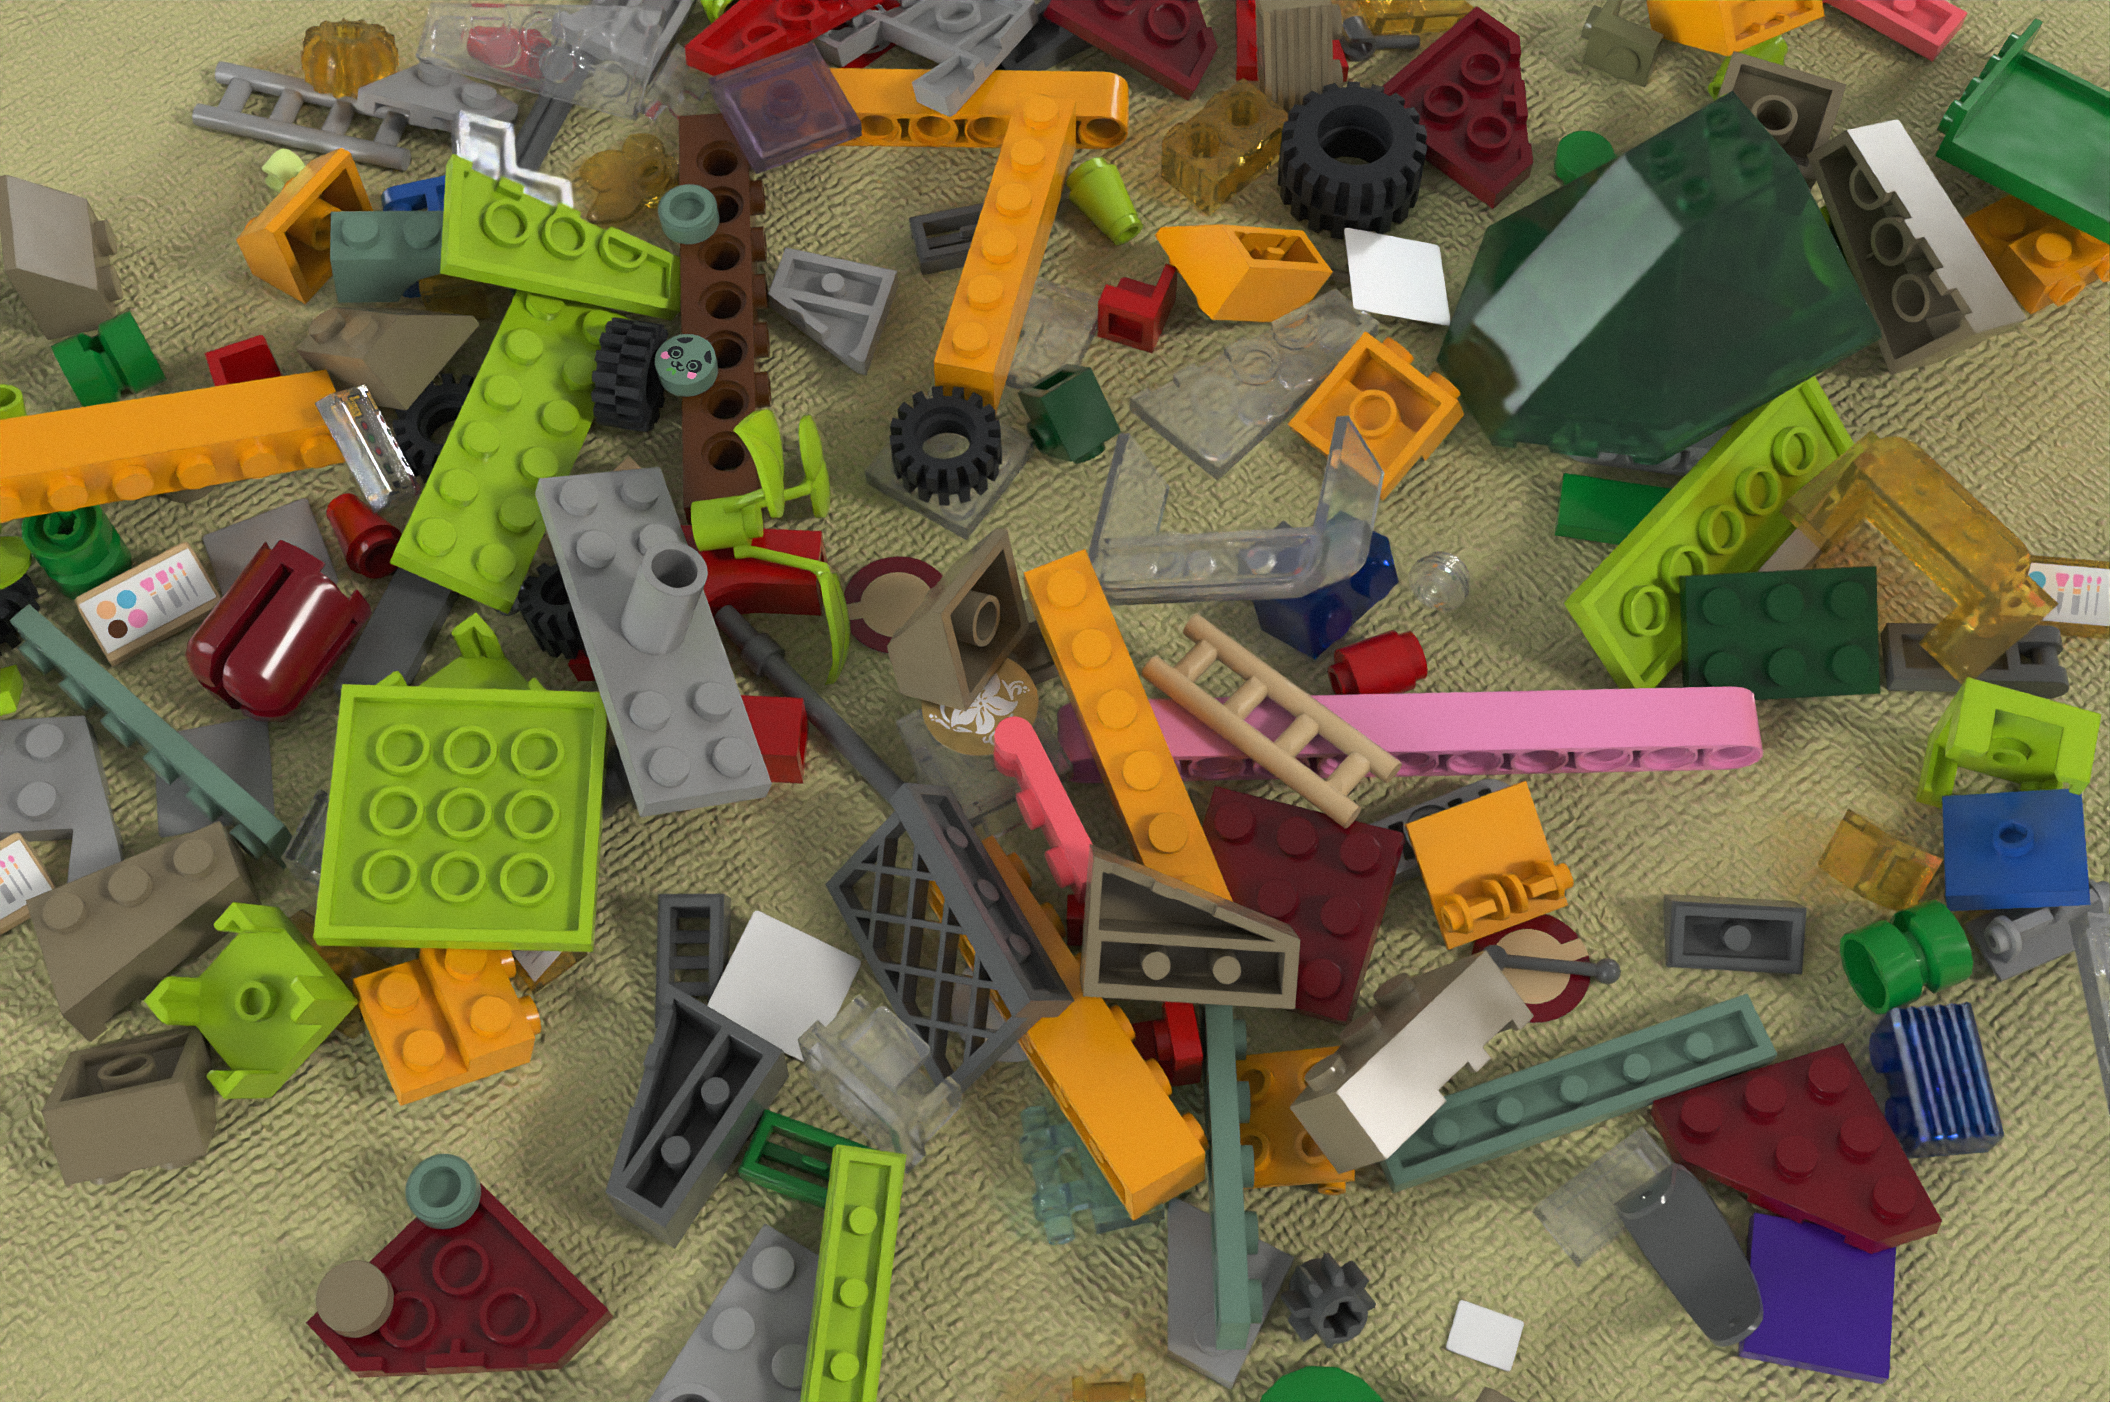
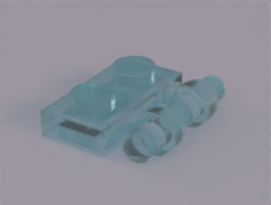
(1056, 1200)

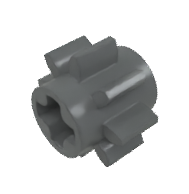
(1328, 1300)

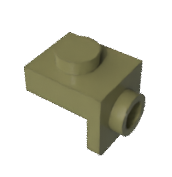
(1620, 45)

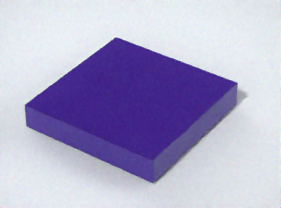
(1820, 1300)

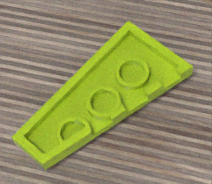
(528, 245)

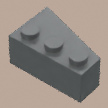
(691, 1114)

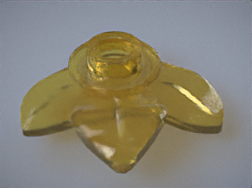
(629, 178)

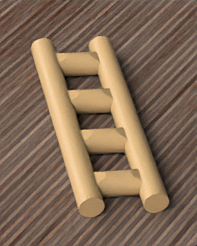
(1280, 755)

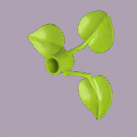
(738, 519)

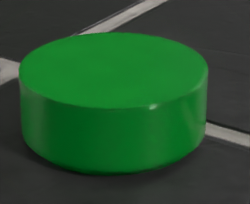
(1580, 152)

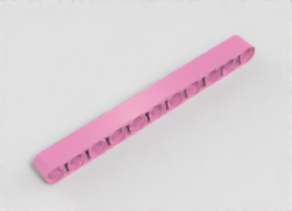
(1479, 733)

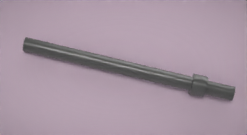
(767, 659)

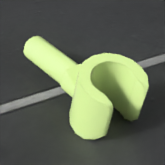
(281, 168)

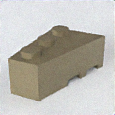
(1401, 1054)

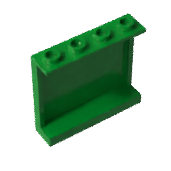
(2035, 135)

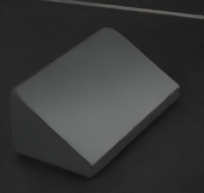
(1734, 933)

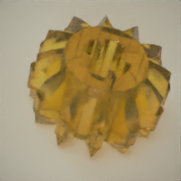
(347, 56)

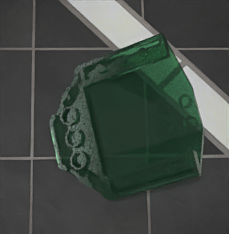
(1654, 296)

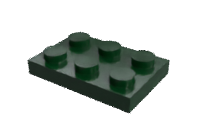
(1782, 631)

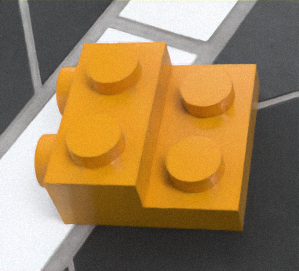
(2037, 253)
(1388, 401)
(447, 1019)

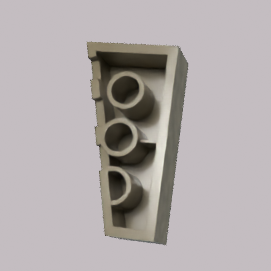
(1909, 248)

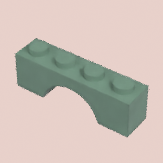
(383, 253)

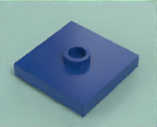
(2015, 850)

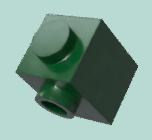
(1069, 414)

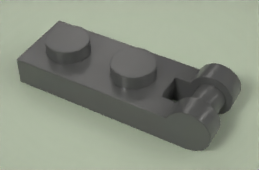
(1914, 669)

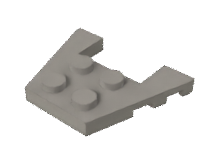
(960, 35)
(58, 790)

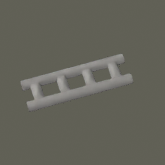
(280, 126)

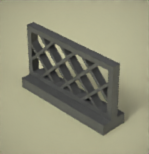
(974, 905)

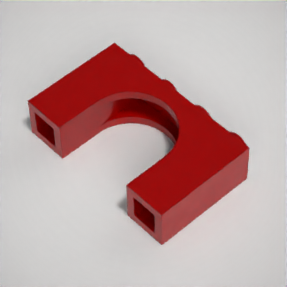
(774, 589)

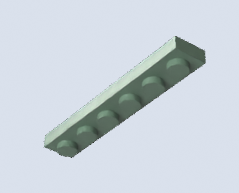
(168, 752)
(1582, 1090)
(1229, 1170)

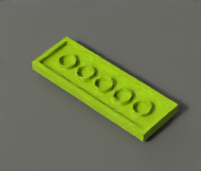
(517, 425)
(1711, 522)

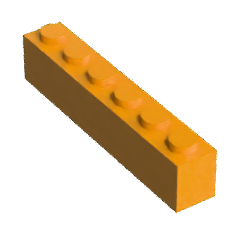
(1007, 248)
(163, 444)
(1120, 723)
(1096, 1071)

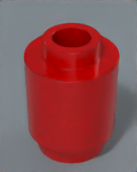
(1378, 665)

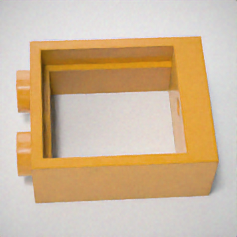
(1729, 24)

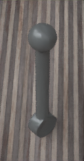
(1606, 970)

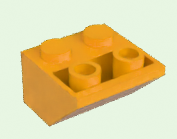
(1245, 269)

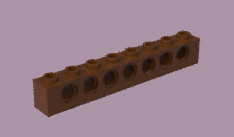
(717, 284)

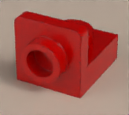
(1172, 1043)

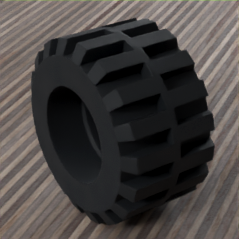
(1357, 125)

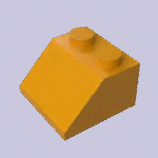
(292, 234)

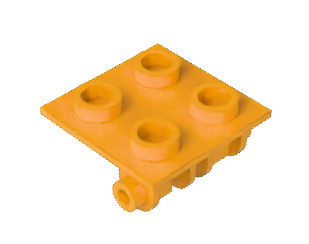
(1487, 865)
(1280, 1143)

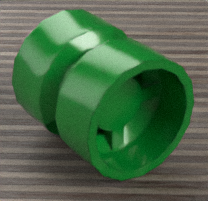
(109, 361)
(76, 548)
(1897, 958)

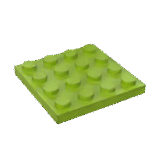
(464, 819)

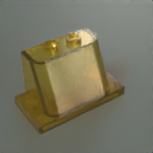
(1941, 533)

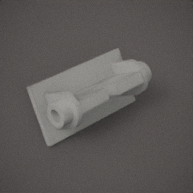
(2030, 937)

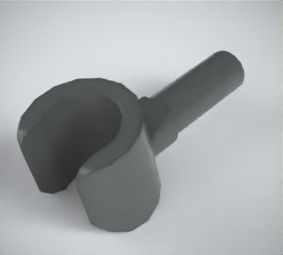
(1362, 44)

